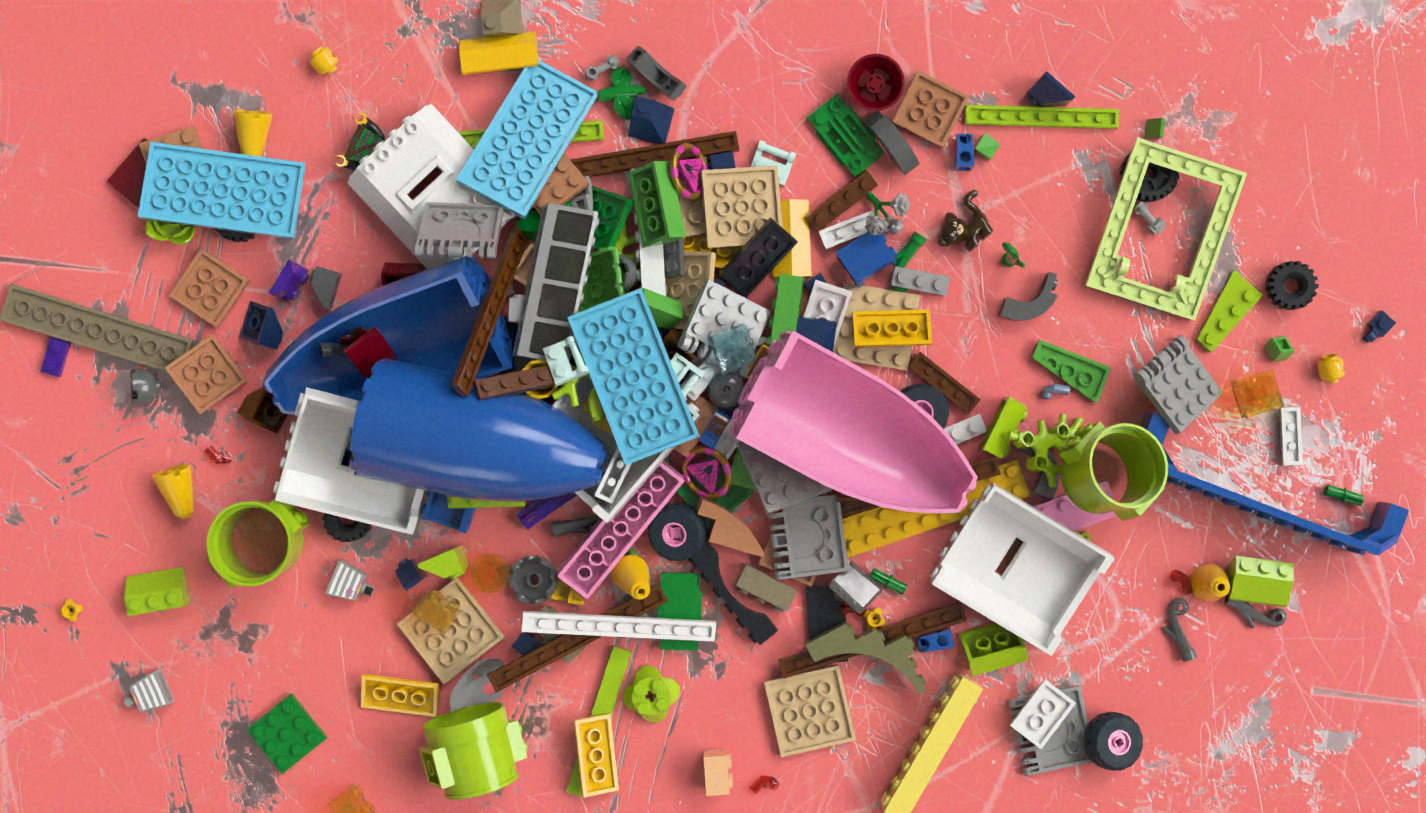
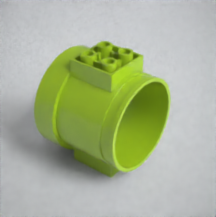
(1141, 455)
(221, 549)
(472, 750)

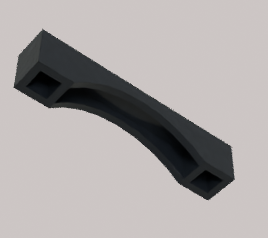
(757, 623)

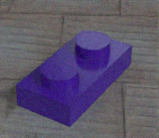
(55, 356)

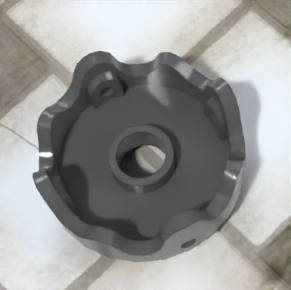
(521, 579)

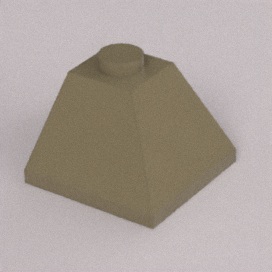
(501, 17)

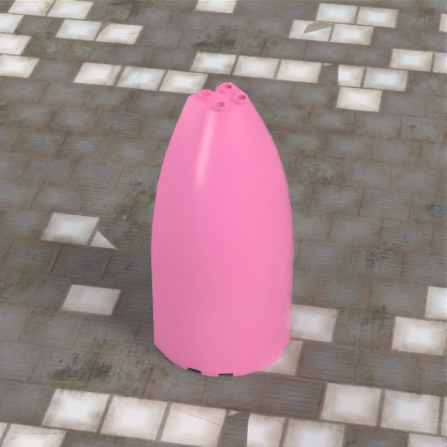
(849, 430)

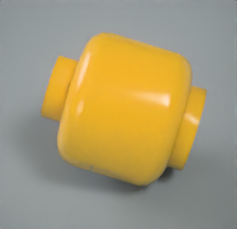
(324, 60)
(1331, 368)

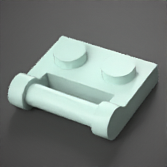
(783, 170)
(560, 364)
(681, 367)

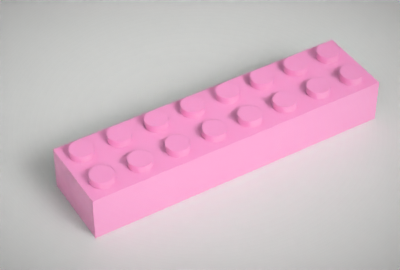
(610, 541)

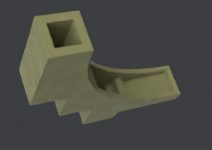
(895, 652)

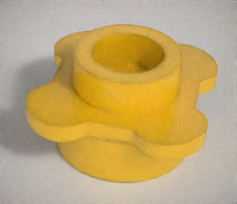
(65, 611)
(874, 623)

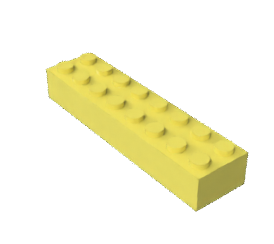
(932, 745)

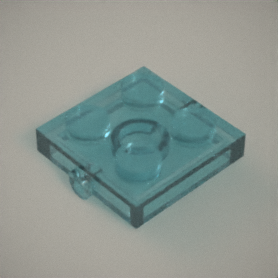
(733, 348)

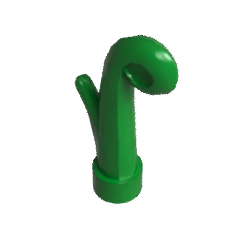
(906, 253)
(1011, 256)

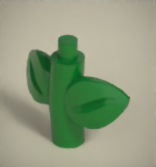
(621, 92)

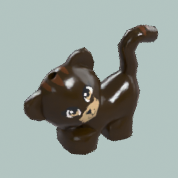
(956, 231)

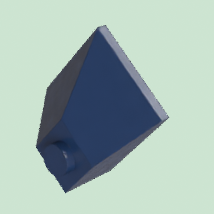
(1049, 92)
(650, 120)
(261, 326)
(818, 331)

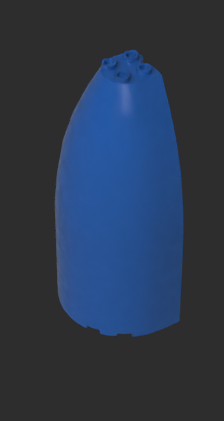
(420, 318)
(503, 448)

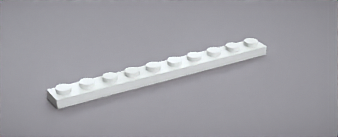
(618, 626)

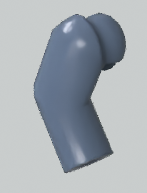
(1055, 388)

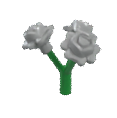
(877, 225)

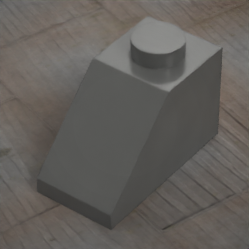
(325, 284)

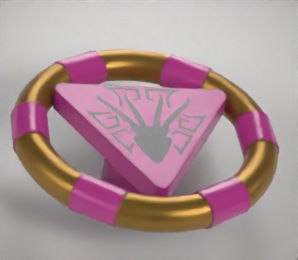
(688, 171)
(707, 472)

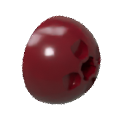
(872, 72)

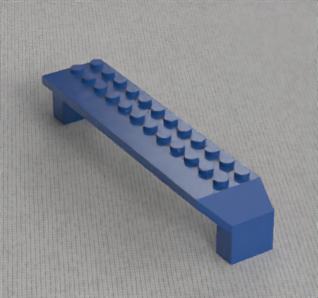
(1375, 539)

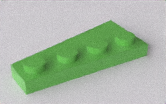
(1079, 372)

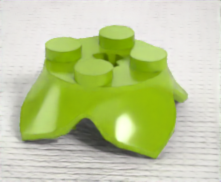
(174, 232)
(650, 679)

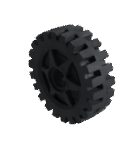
(1157, 187)

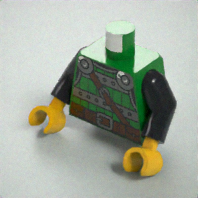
(362, 143)

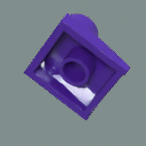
(289, 281)

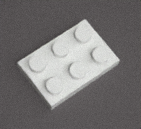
(828, 303)
(1042, 713)

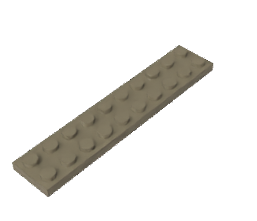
(92, 328)

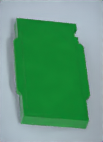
(845, 135)
(683, 603)

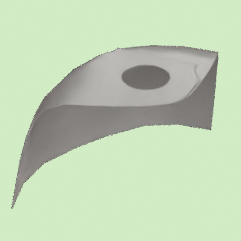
(471, 691)

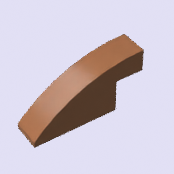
(727, 528)

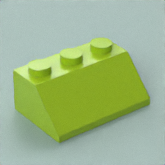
(1006, 419)
(450, 563)
(1260, 581)
(156, 591)
(992, 648)

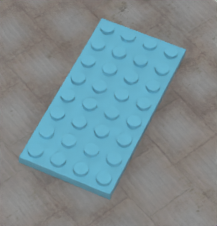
(527, 138)
(222, 190)
(633, 376)

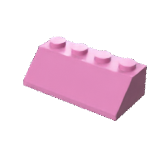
(1071, 516)

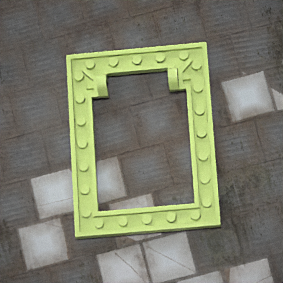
(1188, 293)

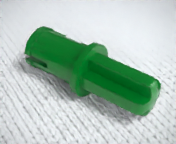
(1343, 495)
(888, 581)

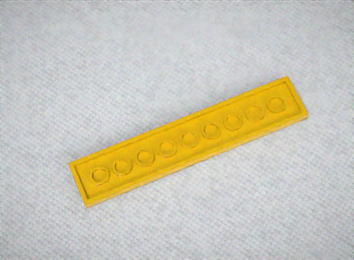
(886, 525)

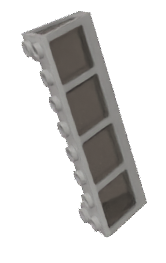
(555, 279)

